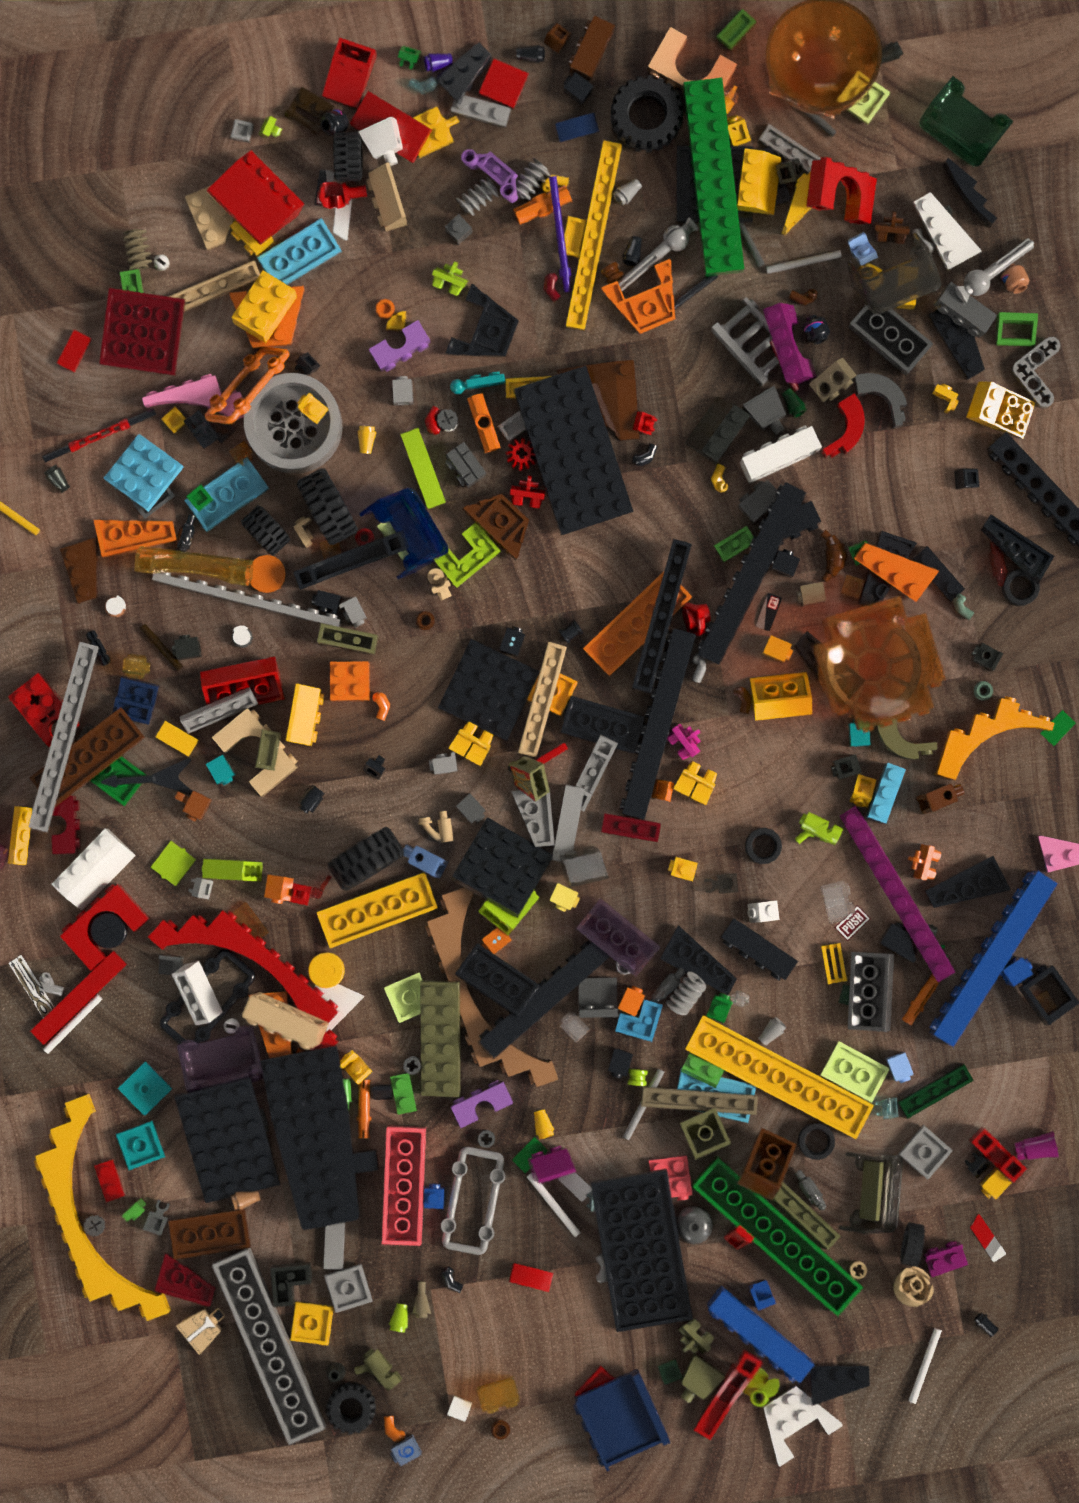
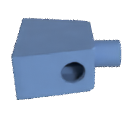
(430, 864)

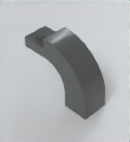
(885, 388)

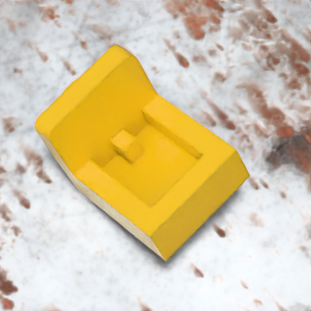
(944, 392)

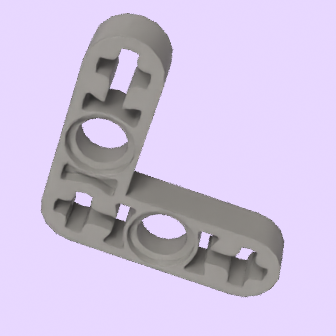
(1030, 366)

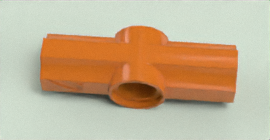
(540, 206)
(480, 411)

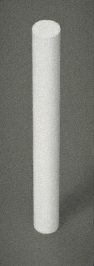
(76, 1019)
(554, 1205)
(925, 1365)

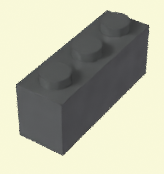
(971, 315)

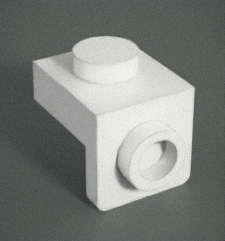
(763, 911)

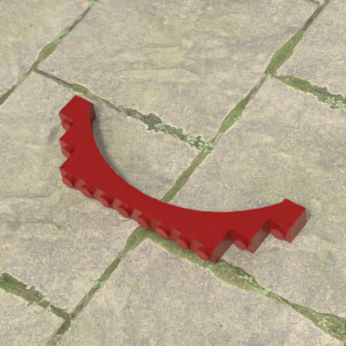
(229, 934)

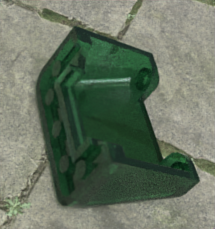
(962, 124)

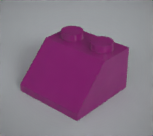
(551, 1164)

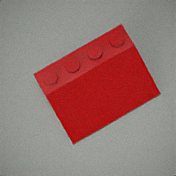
(256, 197)

